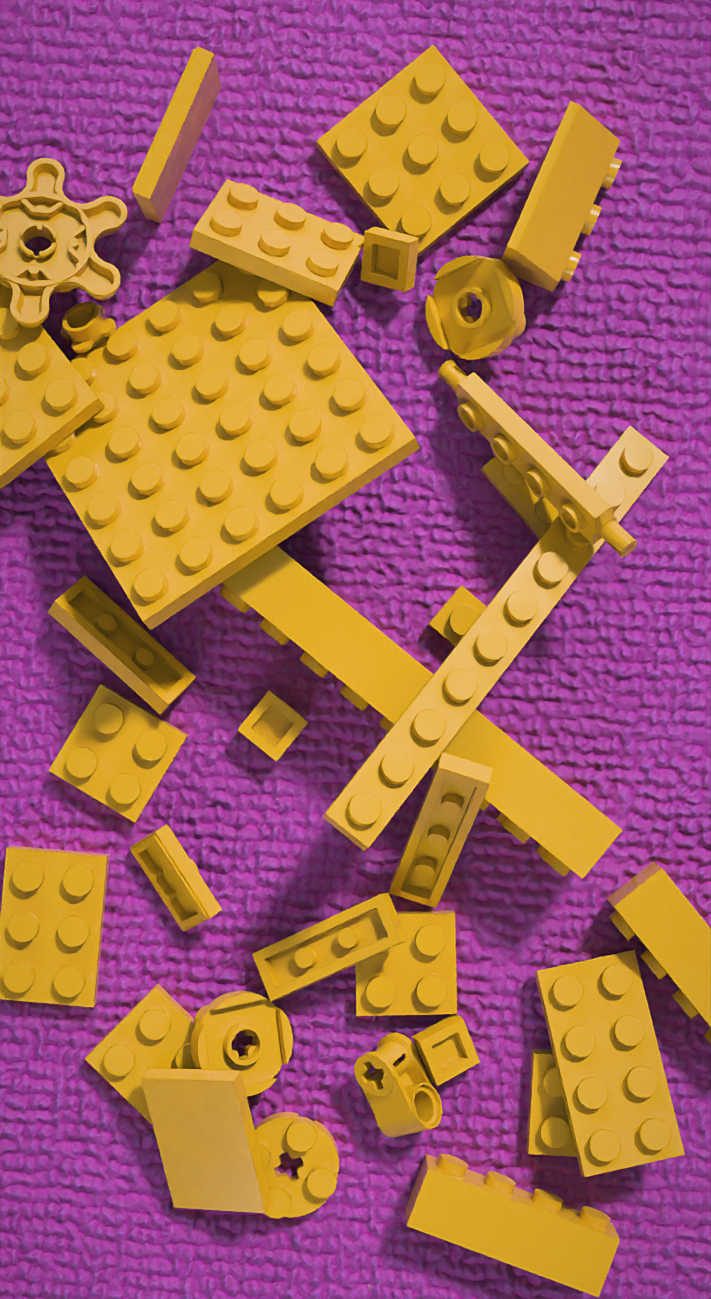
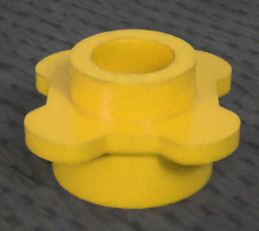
(86, 326)

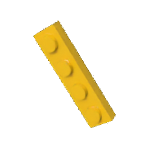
(440, 829)

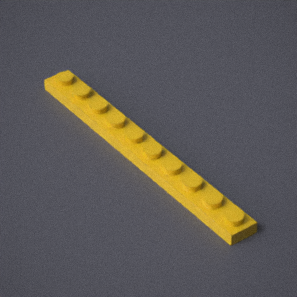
(485, 651)

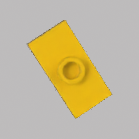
(175, 878)

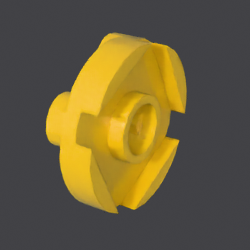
(501, 311)
(255, 1017)
(316, 1176)

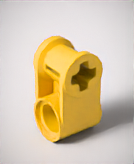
(398, 1090)

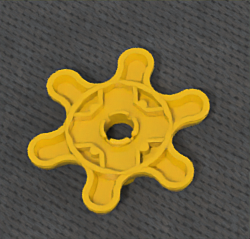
(70, 259)

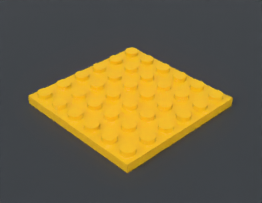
(219, 435)

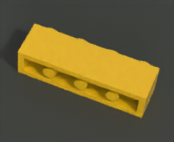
(672, 934)
(512, 1224)

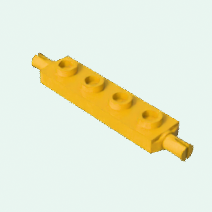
(541, 466)

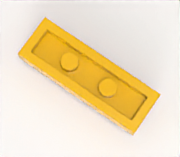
(121, 644)
(330, 947)

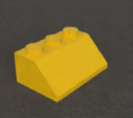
(563, 200)

